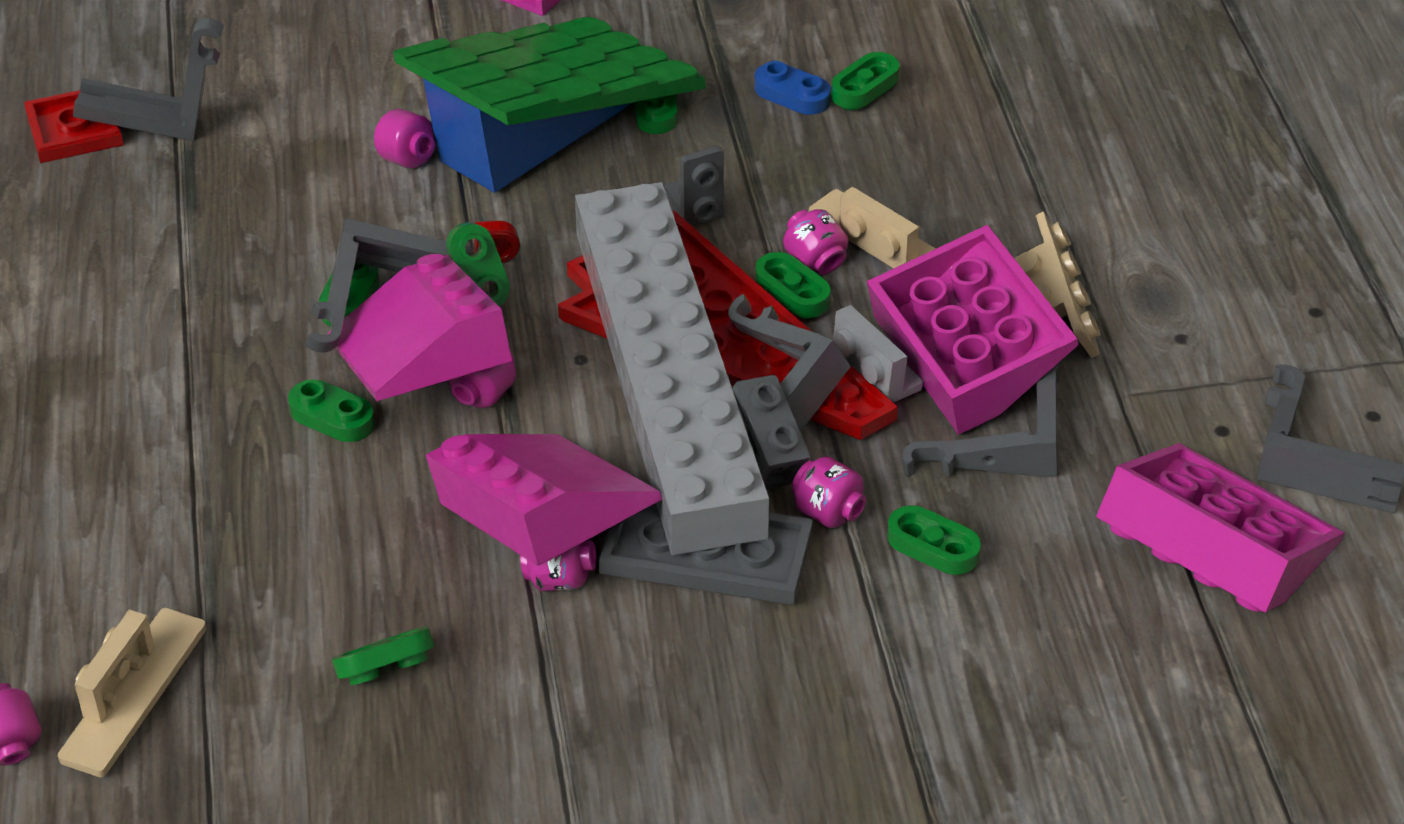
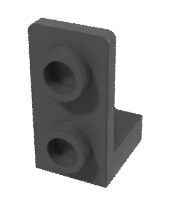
(700, 190)
(772, 429)

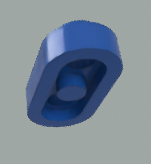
(792, 88)

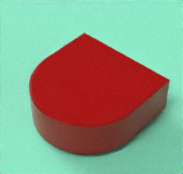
(504, 237)

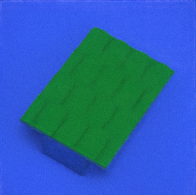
(533, 90)

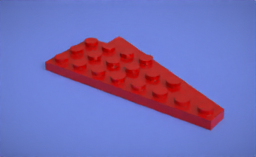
(851, 407)

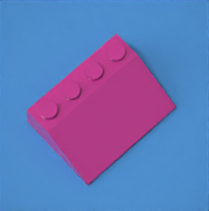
(970, 326)
(423, 330)
(534, 490)
(1217, 525)

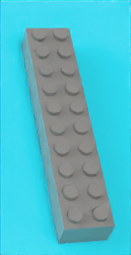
(671, 371)

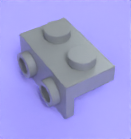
(874, 355)

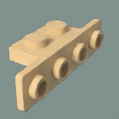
(874, 226)
(1054, 274)
(126, 684)

